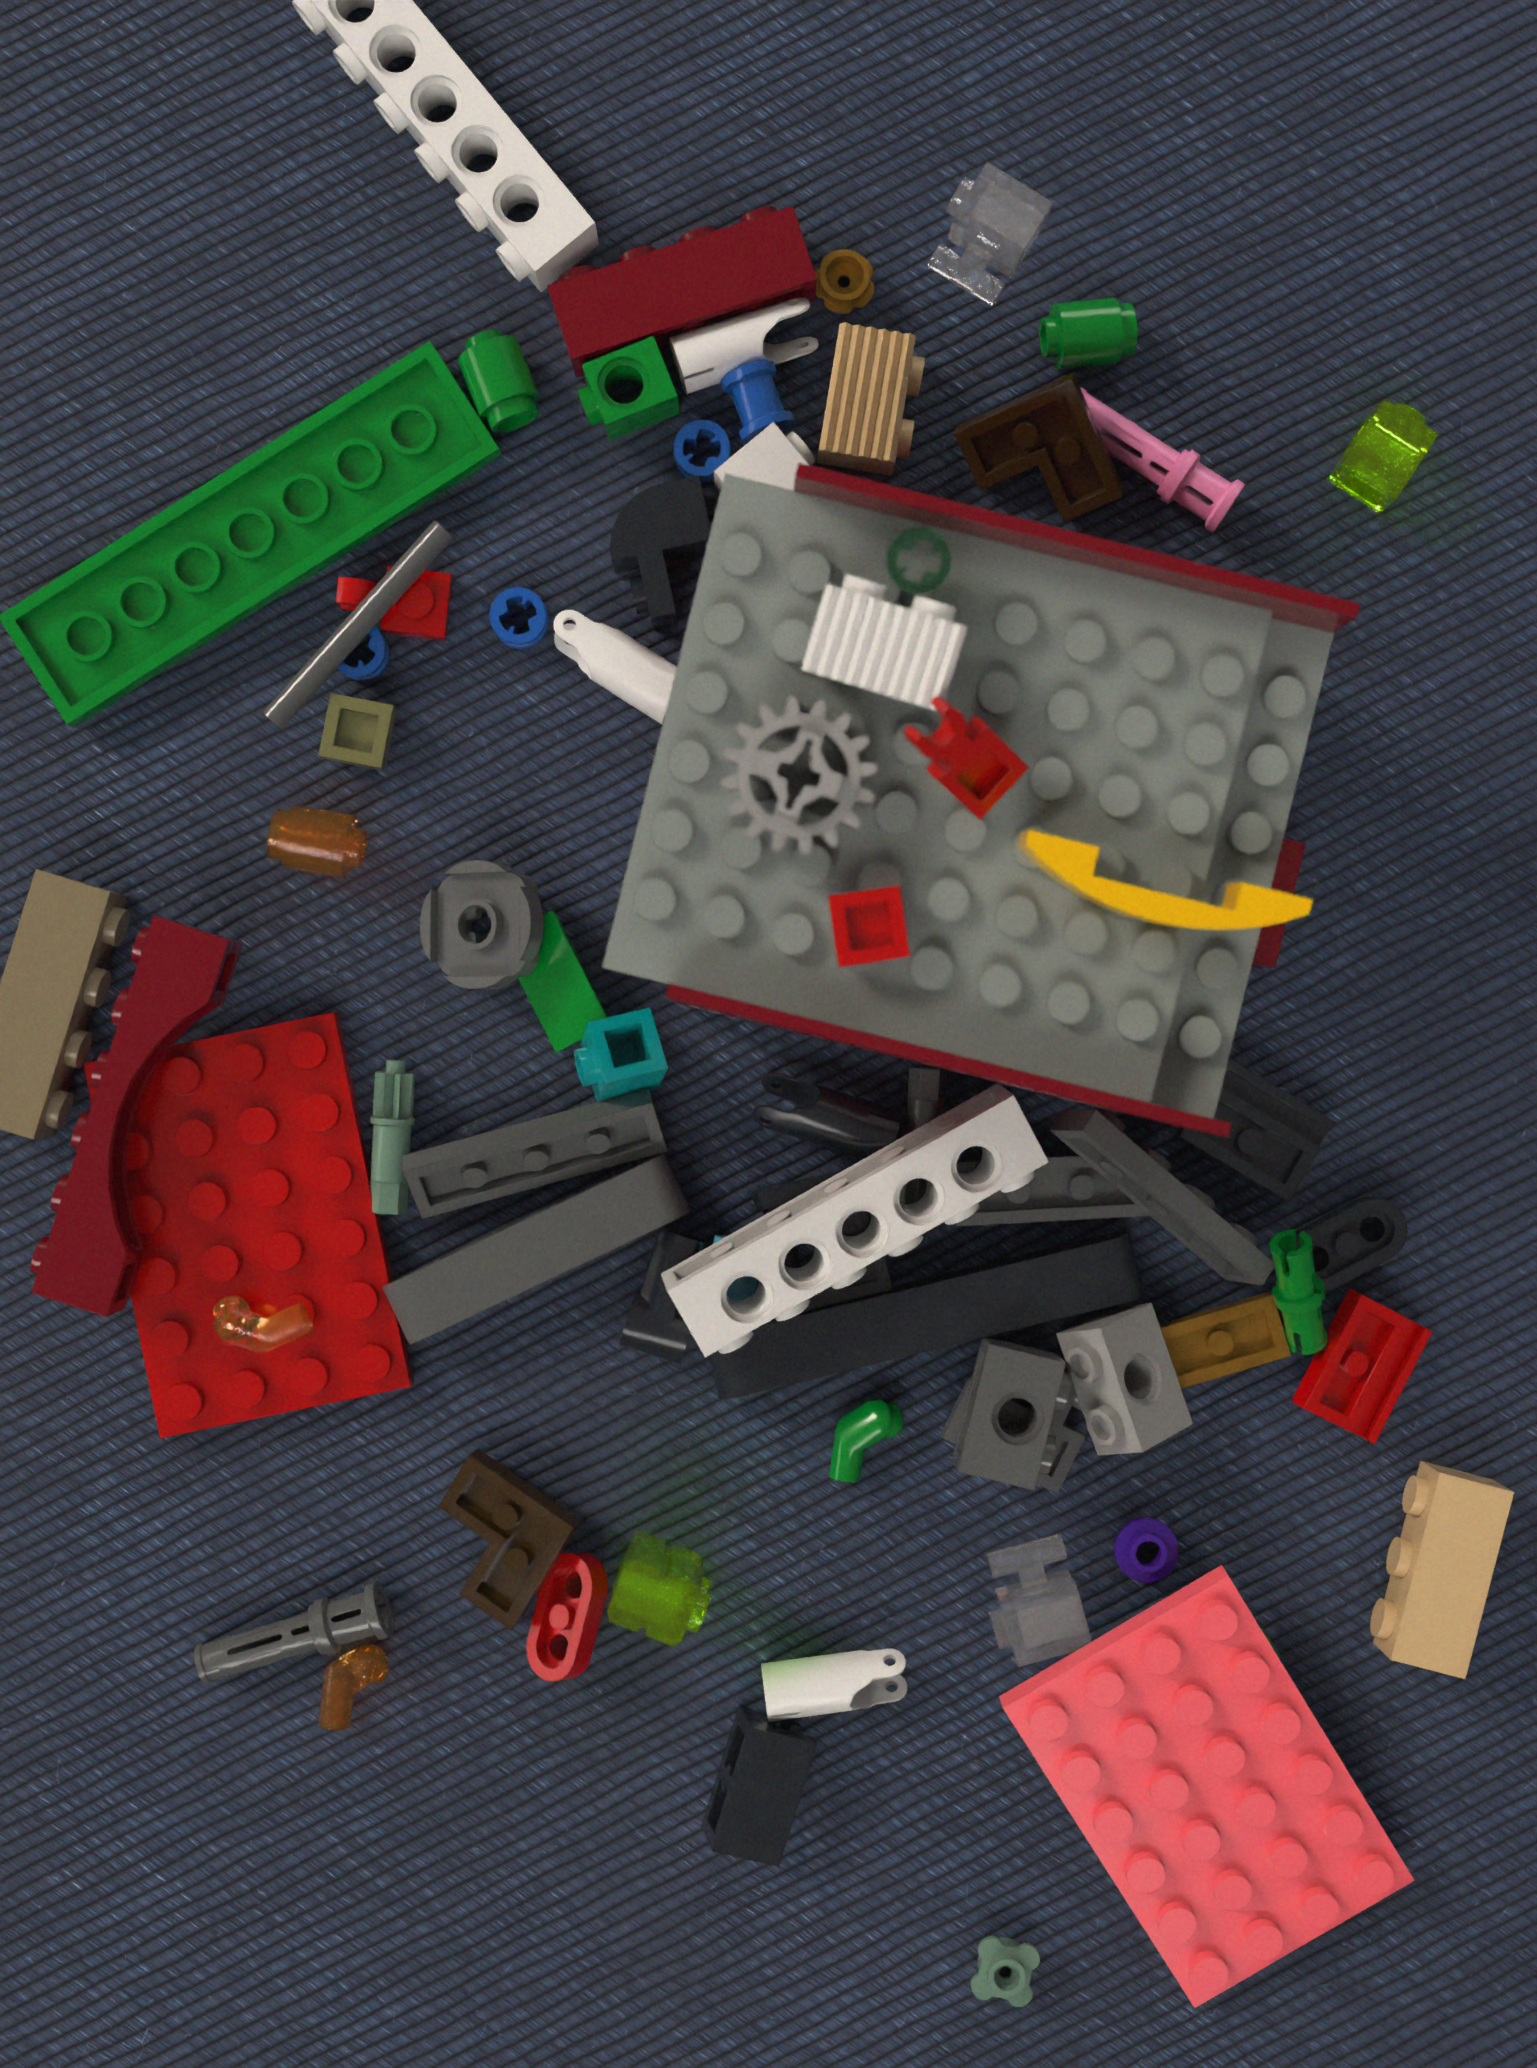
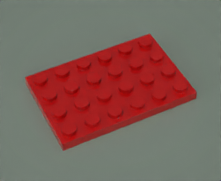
(259, 1190)

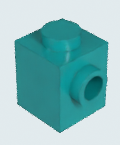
(621, 1055)

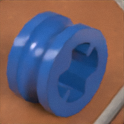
(689, 437)
(500, 612)
(376, 666)

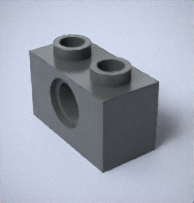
(1001, 1374)

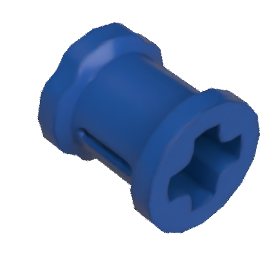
(756, 398)

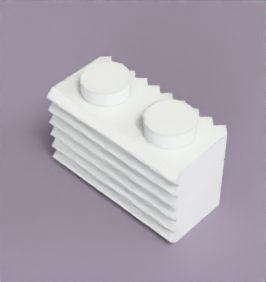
(883, 644)

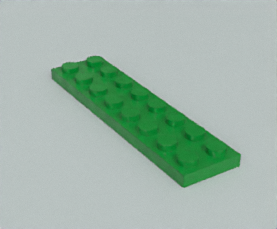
(250, 535)

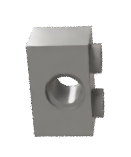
(1124, 1379)

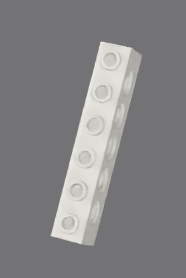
(536, 248)
(817, 1217)

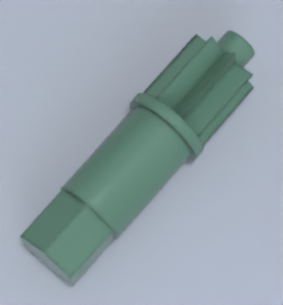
(391, 1137)

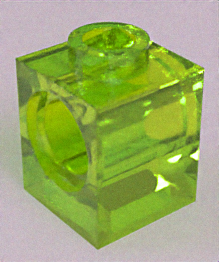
(1383, 455)

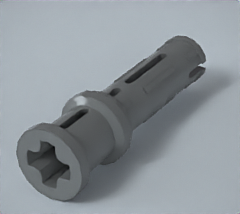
(322, 1628)

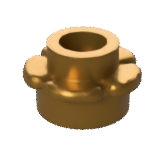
(849, 265)

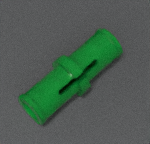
(1298, 1291)

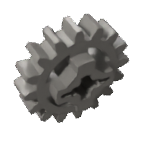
(766, 765)

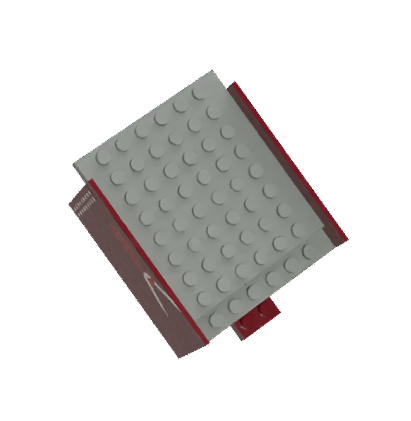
(1153, 723)

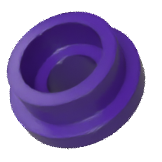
(1140, 1531)

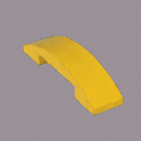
(1242, 907)

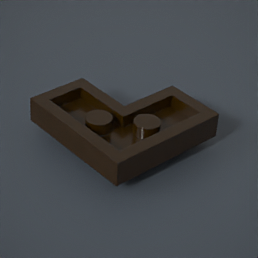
(1047, 430)
(523, 1532)

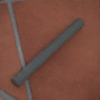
(358, 624)

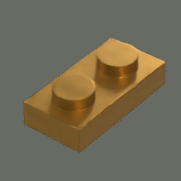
(1225, 1339)

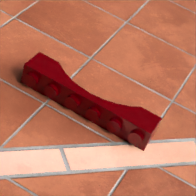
(94, 1239)

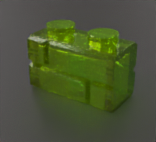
(659, 1590)

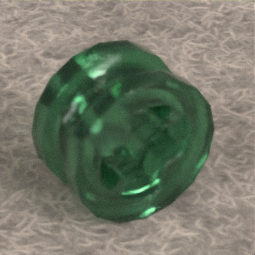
(930, 579)

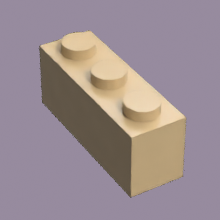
(1441, 1569)

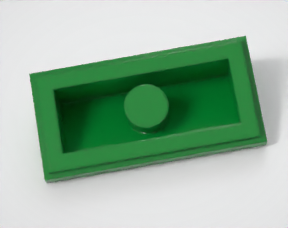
(561, 988)

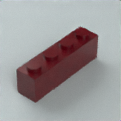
(682, 285)

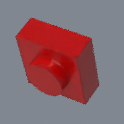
(868, 926)

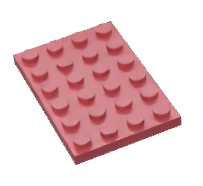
(1206, 1787)

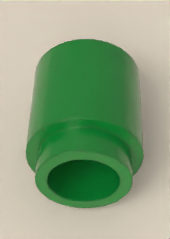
(1088, 333)
(499, 381)

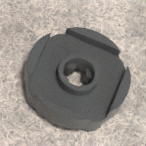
(515, 925)

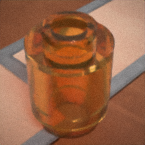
(316, 841)

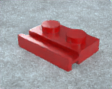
(1361, 1366)

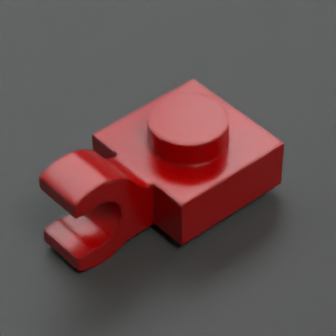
(418, 613)

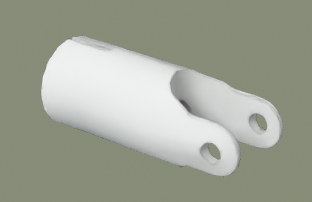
(721, 347)
(617, 662)
(831, 1683)

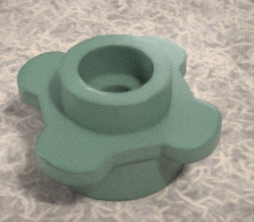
(1000, 1953)

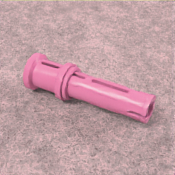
(1177, 475)

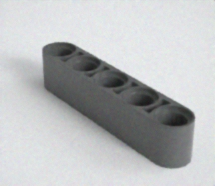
(537, 1248)

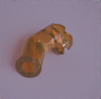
(256, 1332)

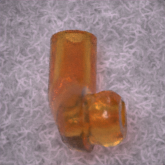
(346, 1677)

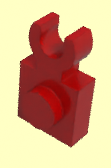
(968, 758)

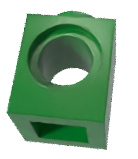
(636, 363)

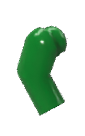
(858, 1431)

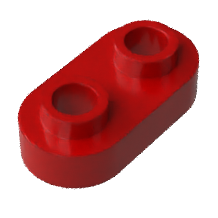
(567, 1613)

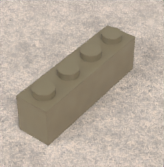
(49, 996)

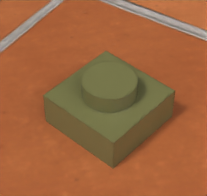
(357, 731)

